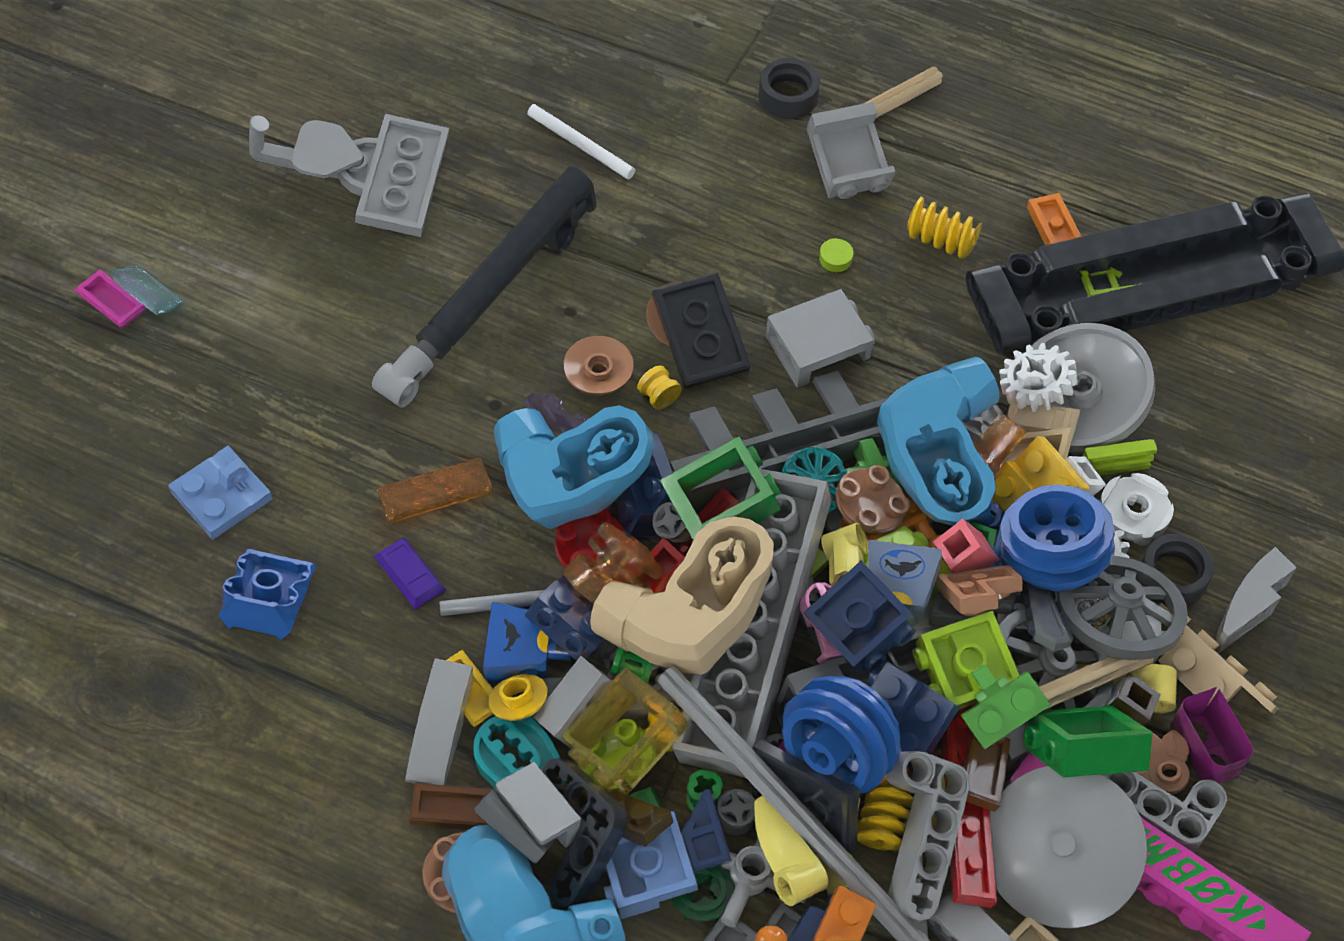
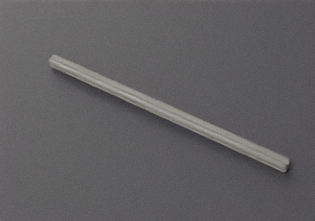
(788, 805)

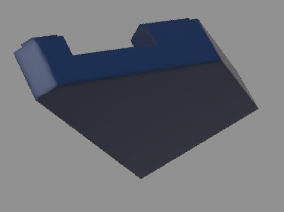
(705, 837)

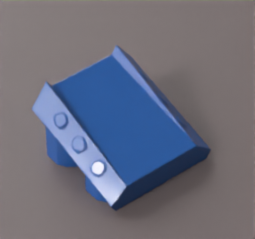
(265, 593)

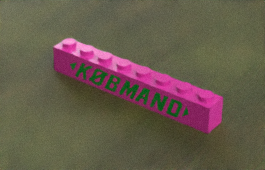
(1200, 892)

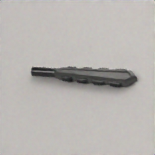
(1044, 618)

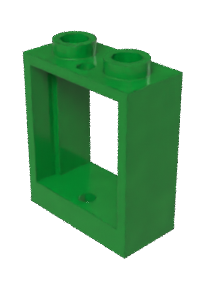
(754, 508)
(1088, 741)

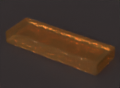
(434, 490)

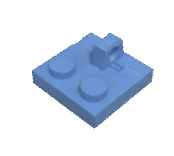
(220, 492)

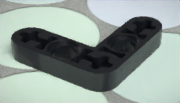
(567, 885)

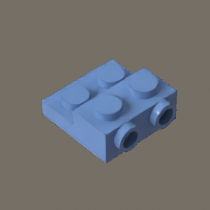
(650, 873)

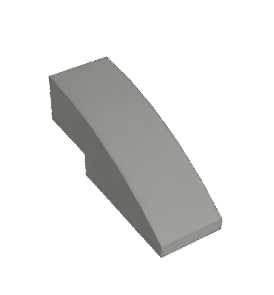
(1255, 598)
(439, 722)

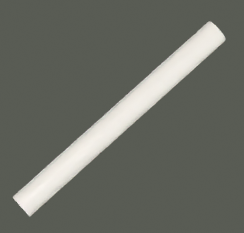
(581, 141)

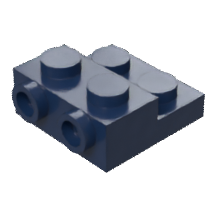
(645, 495)
(566, 619)
(862, 619)
(918, 708)

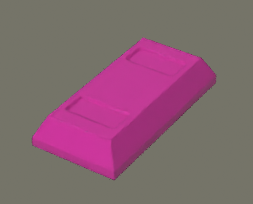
(110, 299)

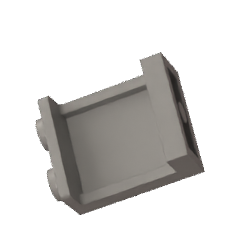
(849, 151)
(818, 335)

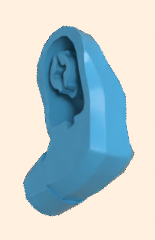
(932, 447)
(577, 470)
(504, 901)

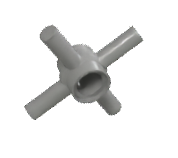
(745, 884)

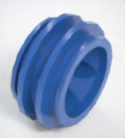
(1070, 536)
(842, 731)

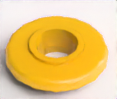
(521, 706)

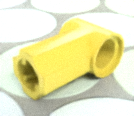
(844, 550)

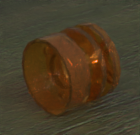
(618, 561)

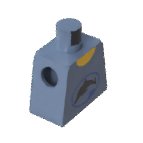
(906, 571)

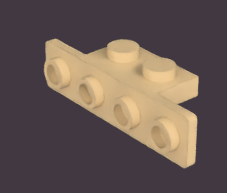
(1203, 668)

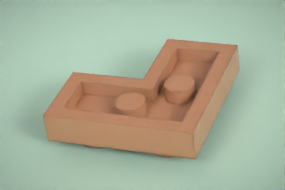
(979, 589)

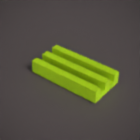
(1121, 456)

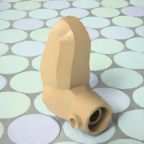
(703, 604)

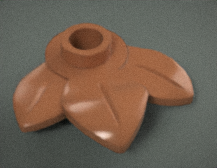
(1168, 754)

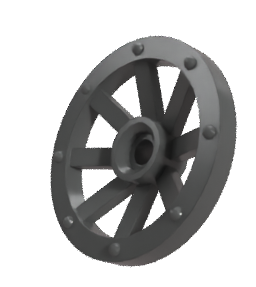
(1127, 601)
(1052, 665)

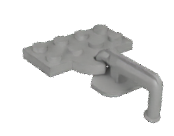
(388, 172)

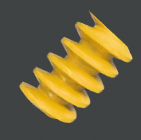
(942, 229)
(884, 816)

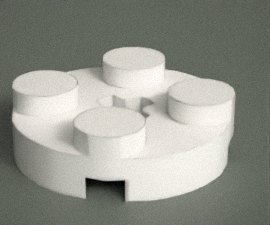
(1155, 507)

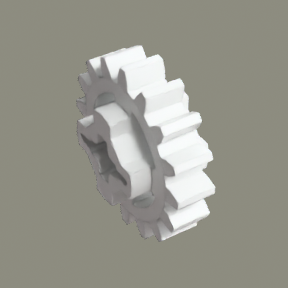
(1038, 377)

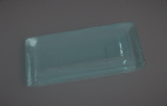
(146, 289)

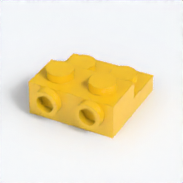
(1035, 467)

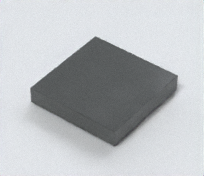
(504, 821)

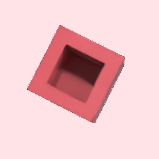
(965, 548)

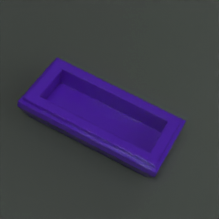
(409, 573)

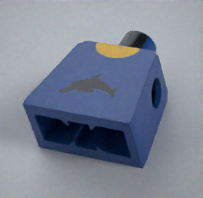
(517, 646)

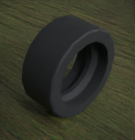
(790, 70)
(1191, 552)

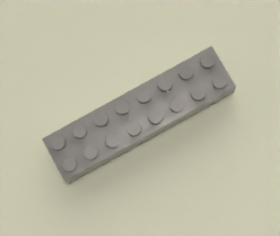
(749, 673)

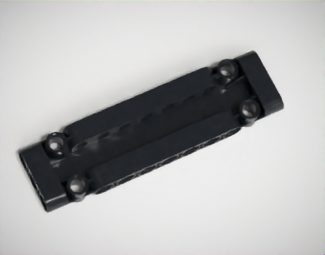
(1182, 260)

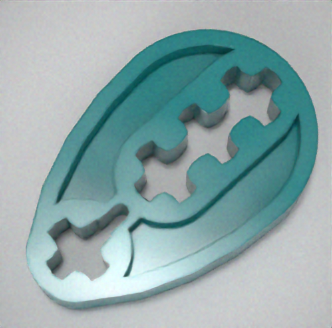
(526, 733)

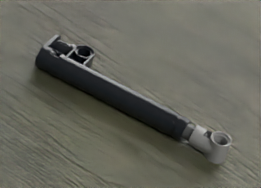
(547, 223)

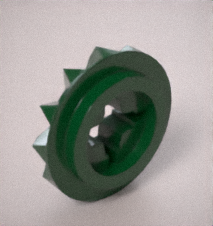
(707, 909)

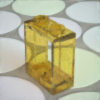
(606, 712)

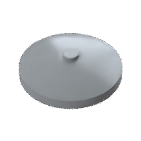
(1112, 378)
(1067, 848)

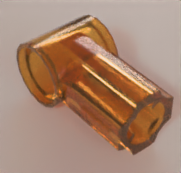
(999, 442)

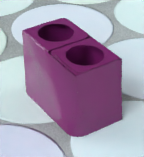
(1221, 728)

